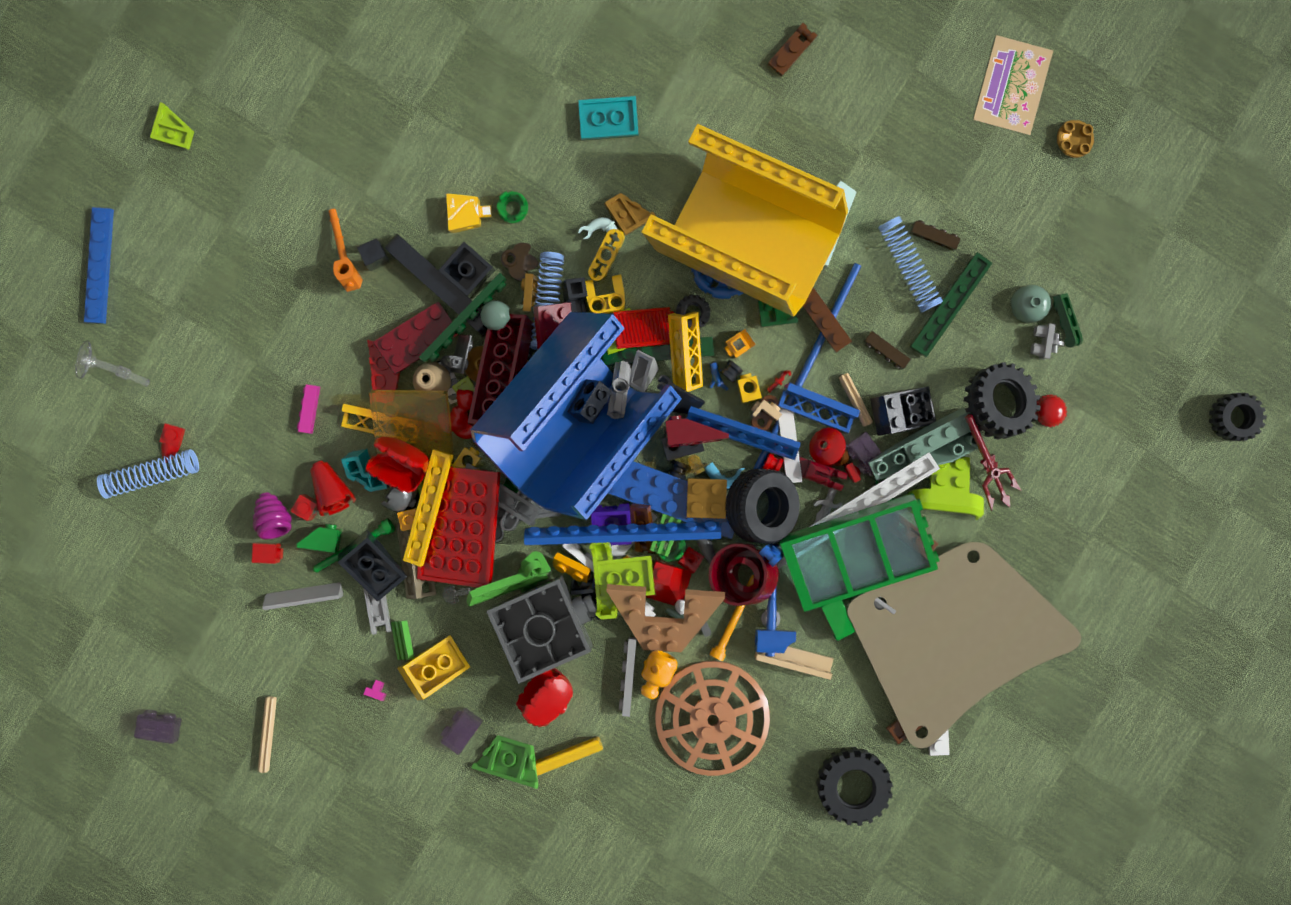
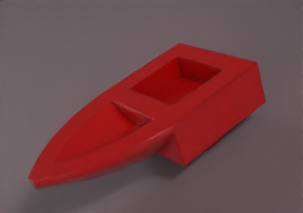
(171, 440)

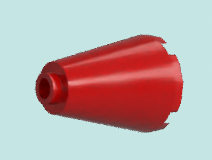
(329, 489)

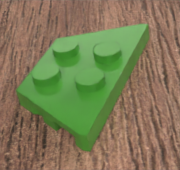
(509, 761)

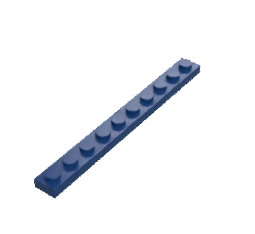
(622, 533)

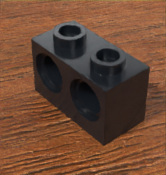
(589, 401)
(681, 451)

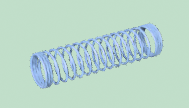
(549, 258)
(924, 306)
(187, 463)

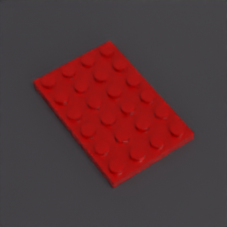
(464, 530)

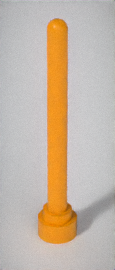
(719, 651)

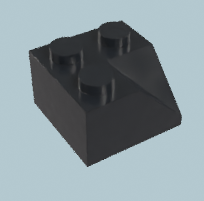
(467, 270)

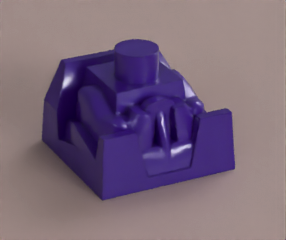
(612, 515)

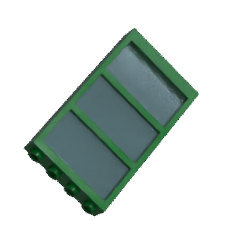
(859, 552)

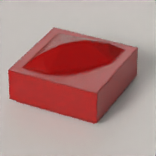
(852, 471)
(691, 560)

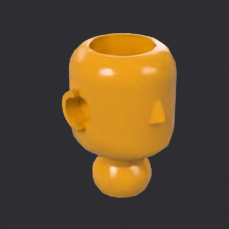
(658, 672)

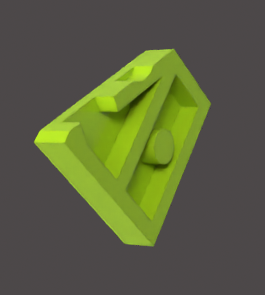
(171, 129)

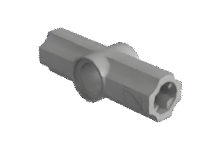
(620, 381)

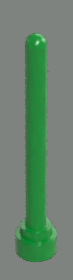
(385, 527)

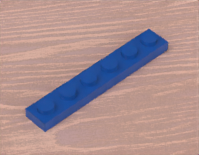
(98, 265)
(746, 434)

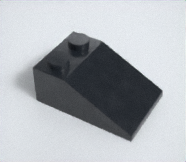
(371, 565)

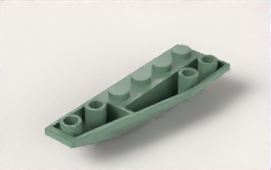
(944, 439)

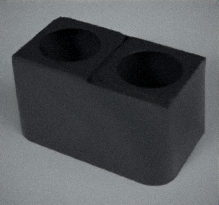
(373, 254)

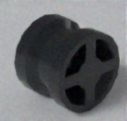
(731, 371)
(678, 469)

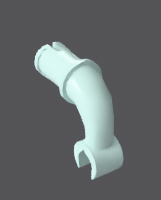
(600, 223)

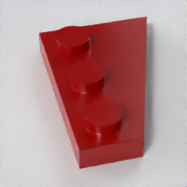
(382, 375)

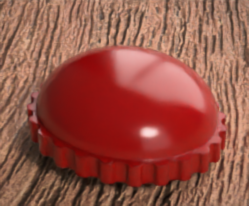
(1051, 411)

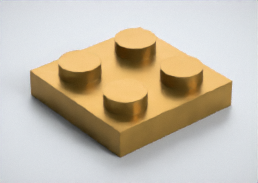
(706, 498)

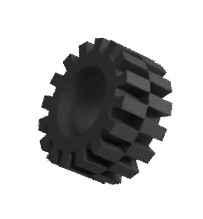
(699, 302)

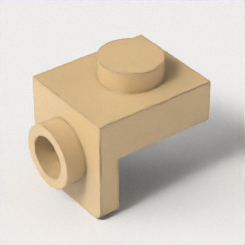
(770, 409)

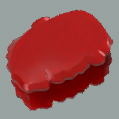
(398, 465)
(545, 698)

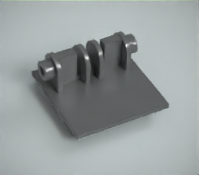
(459, 362)

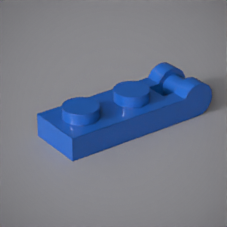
(773, 553)

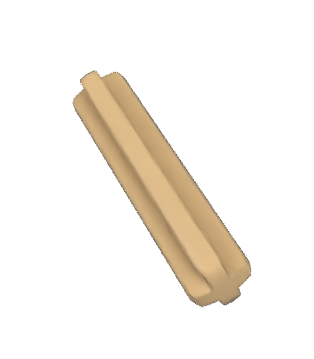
(855, 399)

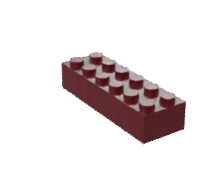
(501, 360)

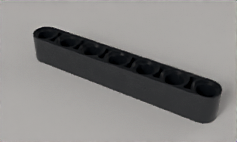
(432, 278)

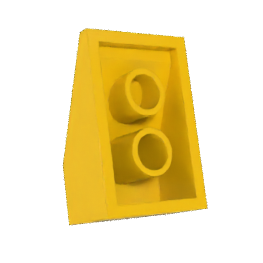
(433, 668)

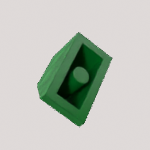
(323, 539)

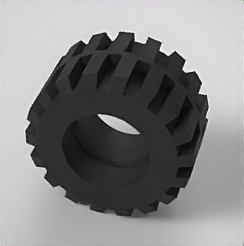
(1252, 417)

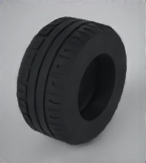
(782, 508)

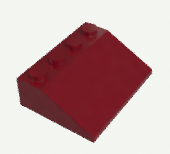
(687, 432)

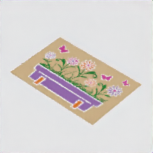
(1013, 85)

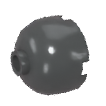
(399, 501)

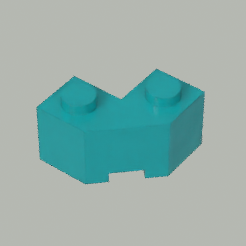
(355, 465)

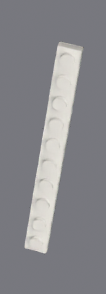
(884, 490)

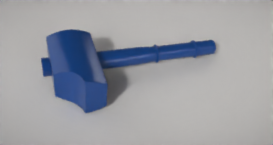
(769, 639)

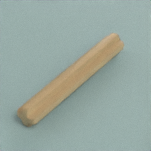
(267, 734)

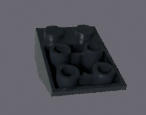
(903, 411)

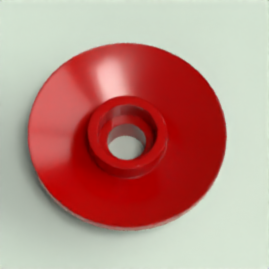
(832, 452)

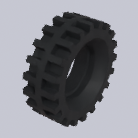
(982, 405)
(847, 761)

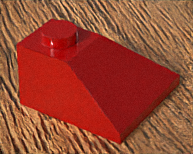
(669, 582)

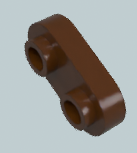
(767, 419)

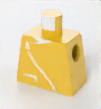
(465, 212)

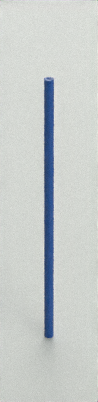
(813, 354)

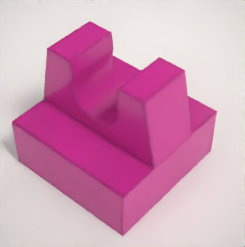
(375, 691)

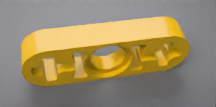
(604, 269)

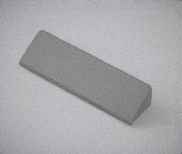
(303, 596)

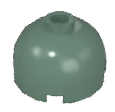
(1030, 303)

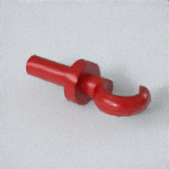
(779, 381)

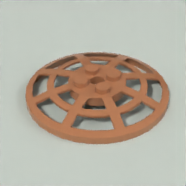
(712, 706)

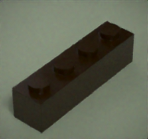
(934, 235)
(885, 349)

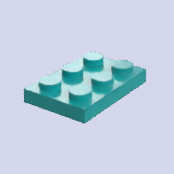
(608, 118)

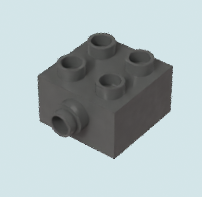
(542, 628)

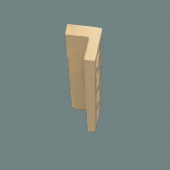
(800, 661)

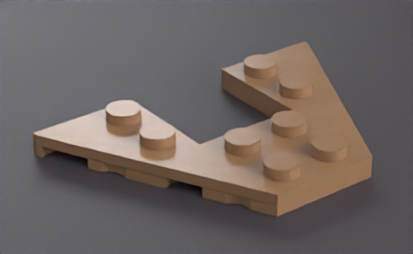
(663, 632)

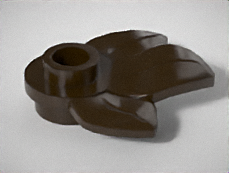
(522, 260)

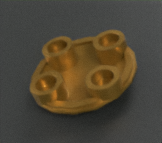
(1075, 138)

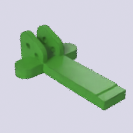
(531, 571)

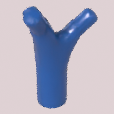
(716, 377)

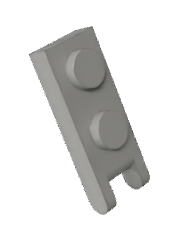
(377, 613)

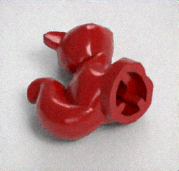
(459, 414)

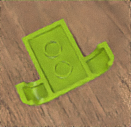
(950, 490)
(626, 571)

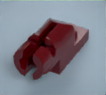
(821, 473)

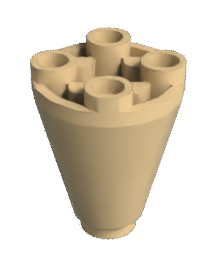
(439, 377)

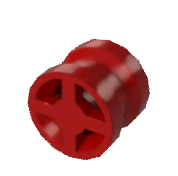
(772, 462)

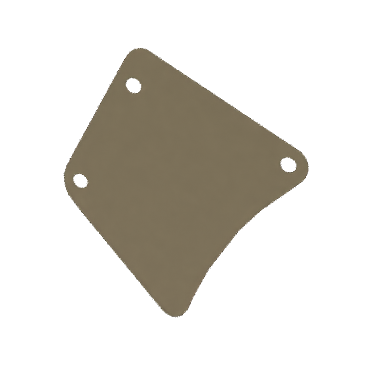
(956, 637)

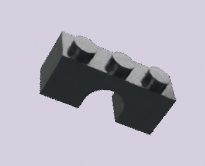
(575, 292)

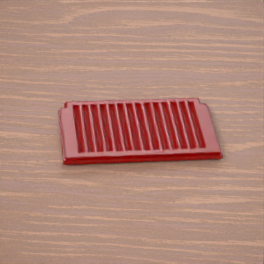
(643, 327)

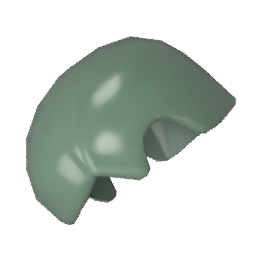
(495, 315)

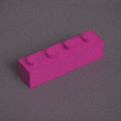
(309, 408)

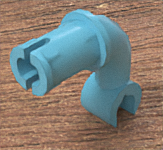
(714, 473)

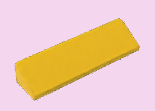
(568, 755)

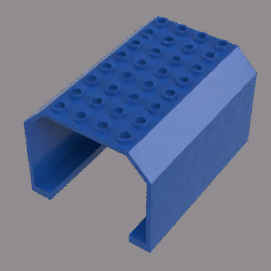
(547, 450)

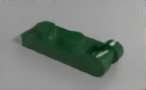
(1068, 320)

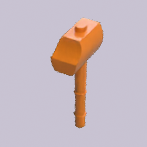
(343, 268)

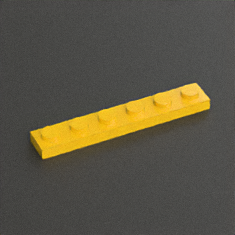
(428, 507)

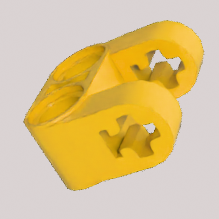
(606, 299)

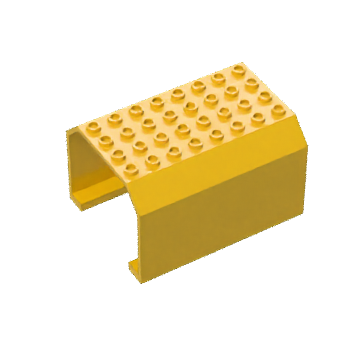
(753, 223)

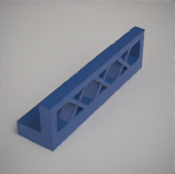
(821, 401)

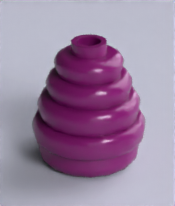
(270, 517)

